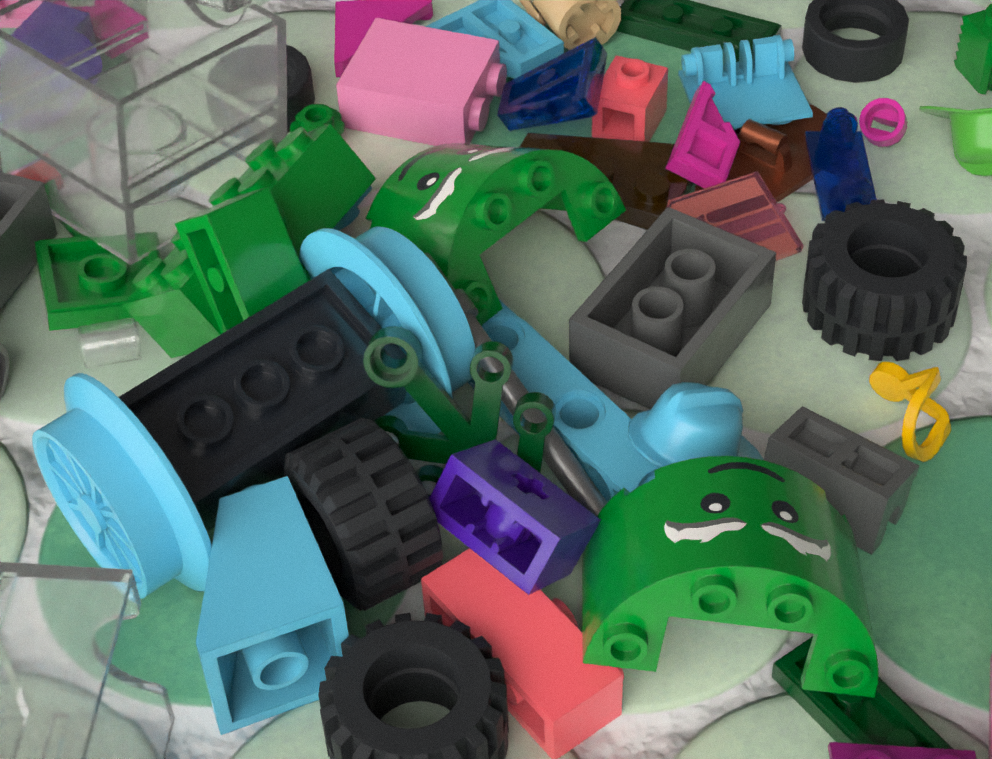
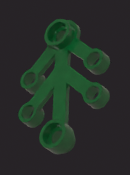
(457, 428)

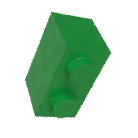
(242, 255)

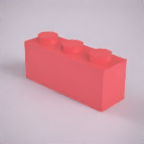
(538, 647)

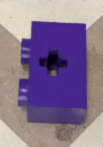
(512, 515)

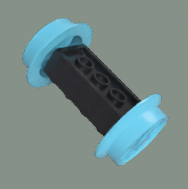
(149, 466)

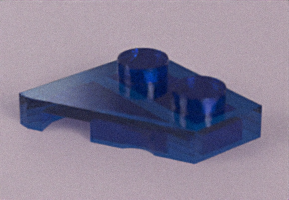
(557, 90)

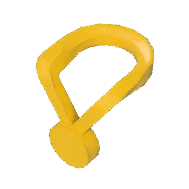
(894, 385)

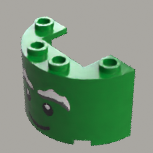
(469, 196)
(731, 548)

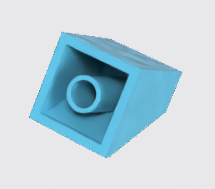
(266, 608)

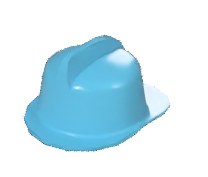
(691, 424)

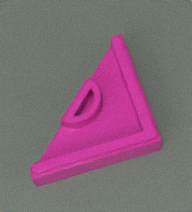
(357, 16)

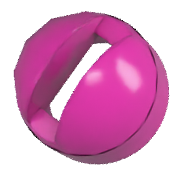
(887, 113)

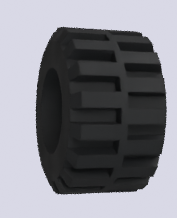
(883, 279)
(366, 512)
(409, 665)

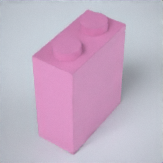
(420, 83)

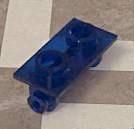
(839, 163)

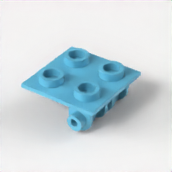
(749, 88)

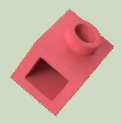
(631, 100)

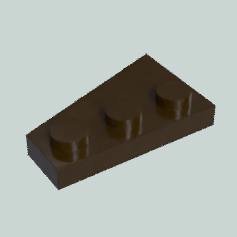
(632, 167)

